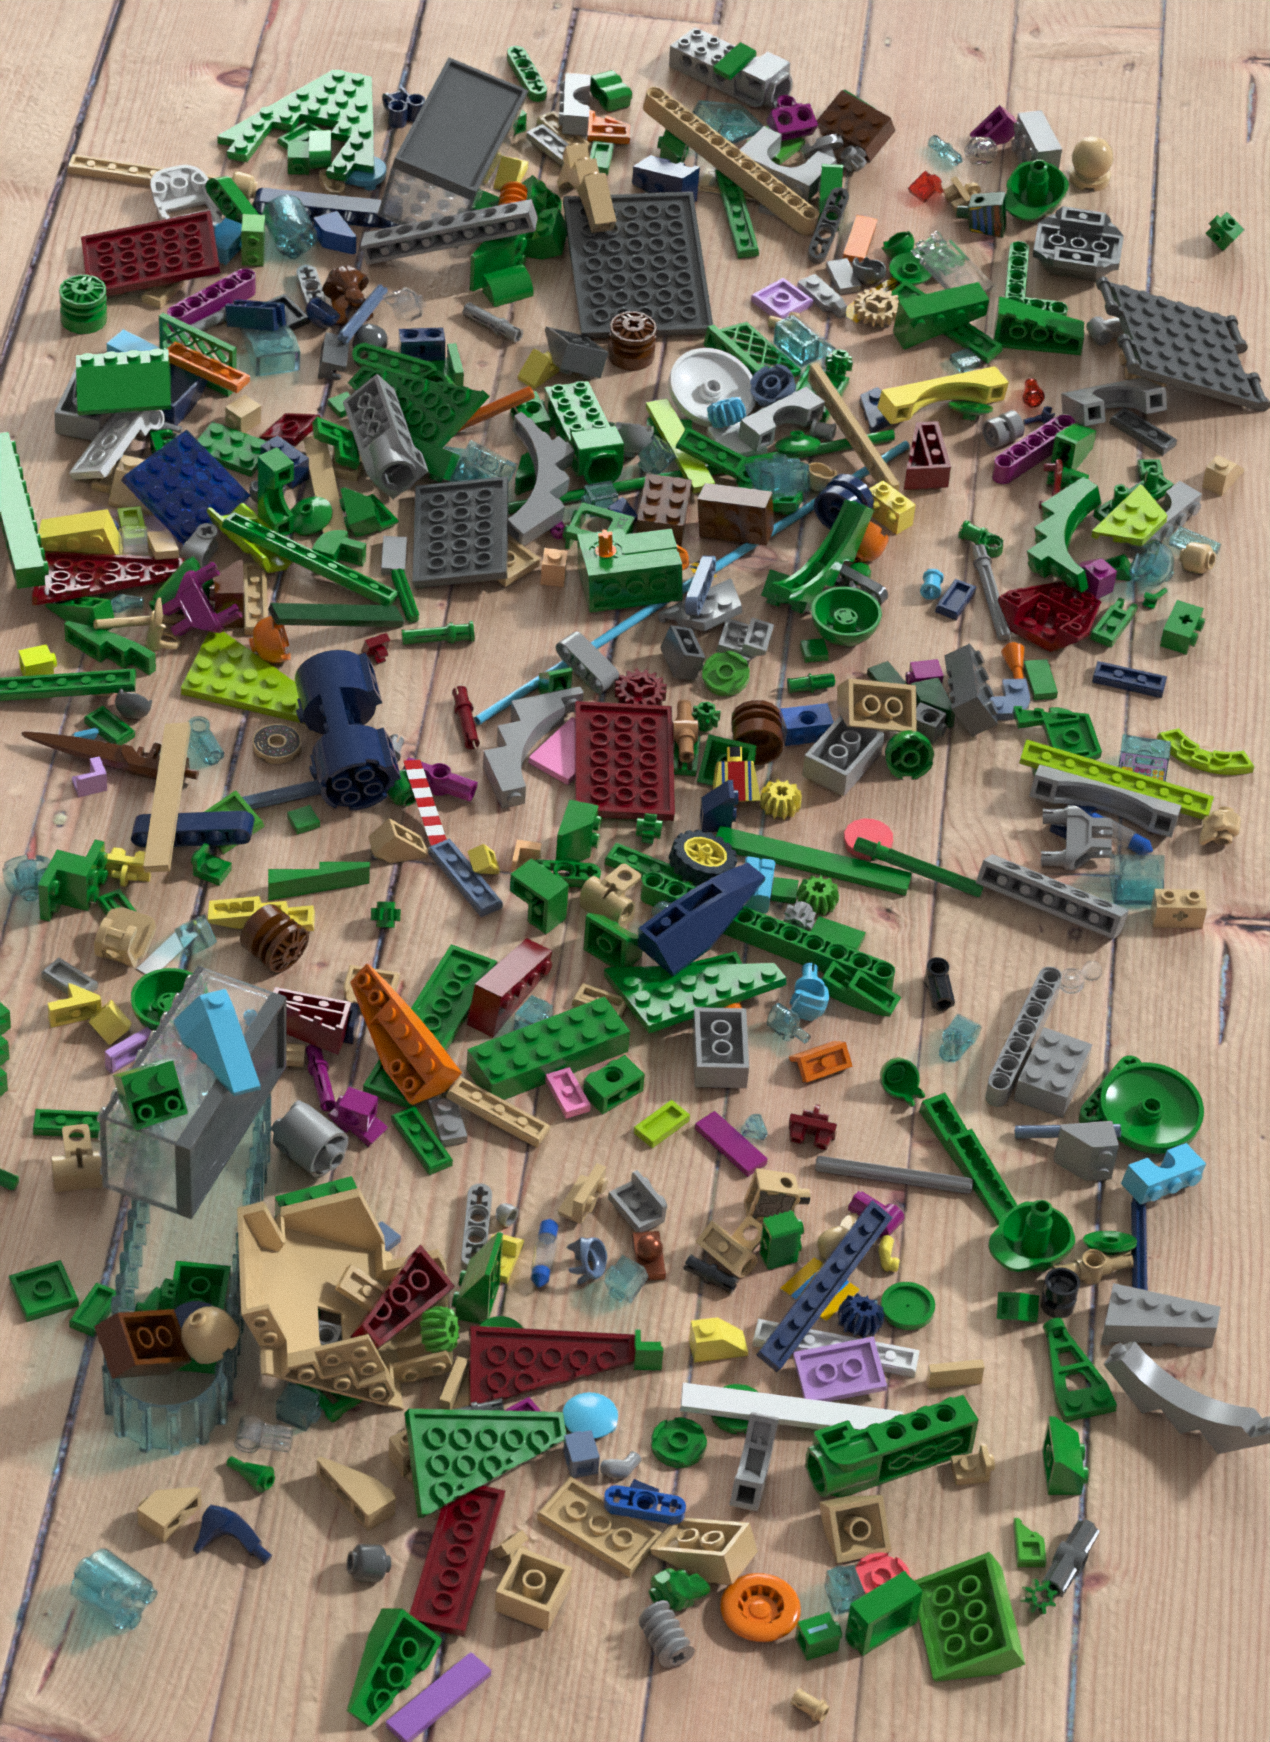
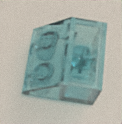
(800, 341)
(482, 463)
(779, 475)
(1135, 877)

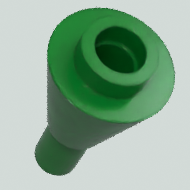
(257, 1475)

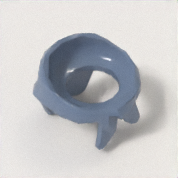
(589, 1250)

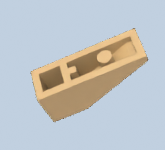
(359, 1493)

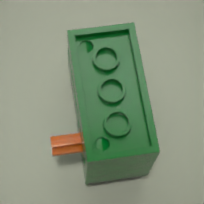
(630, 568)

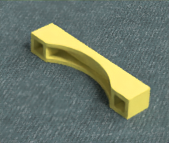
(981, 386)

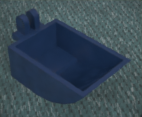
(185, 393)

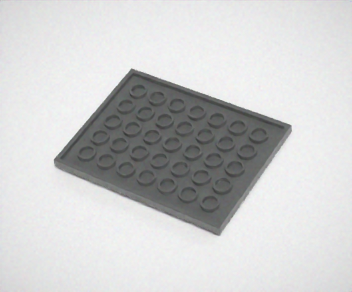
(642, 265)

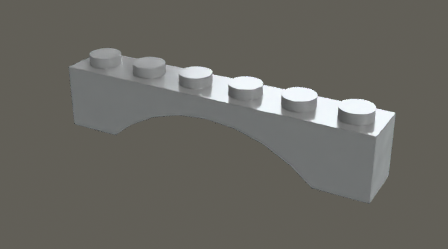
(1066, 788)

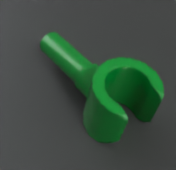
(1152, 599)

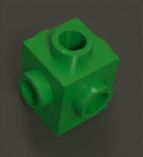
(1224, 230)

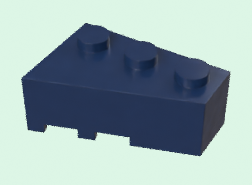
(661, 176)

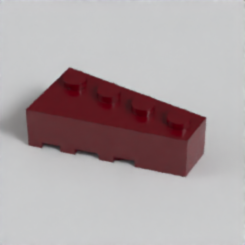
(507, 986)

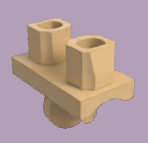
(958, 191)

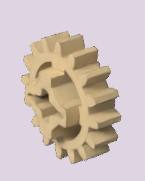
(876, 307)

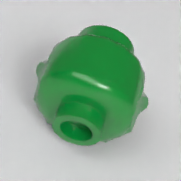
(677, 1588)

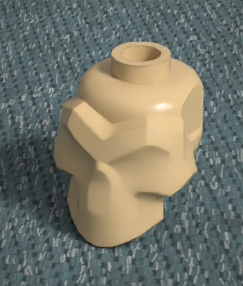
(1220, 826)

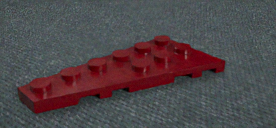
(525, 1360)

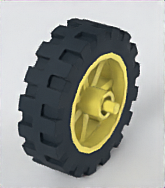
(701, 856)

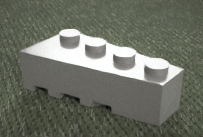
(1158, 1319)

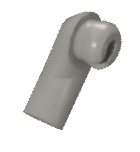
(620, 1468)

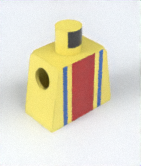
(740, 772)

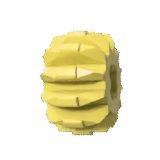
(780, 799)

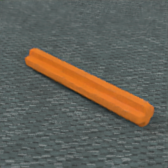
(500, 406)

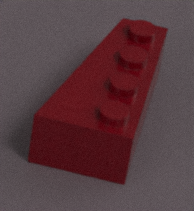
(409, 1294)

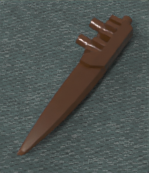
(113, 755)

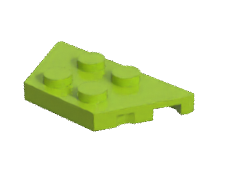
(1133, 519)

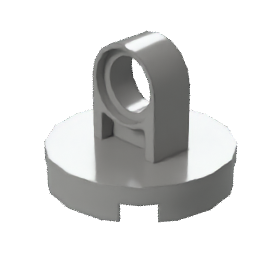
(825, 144)

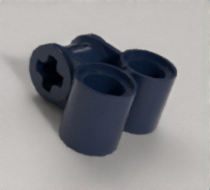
(402, 107)

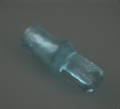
(945, 150)

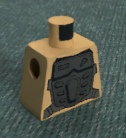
(773, 1194)

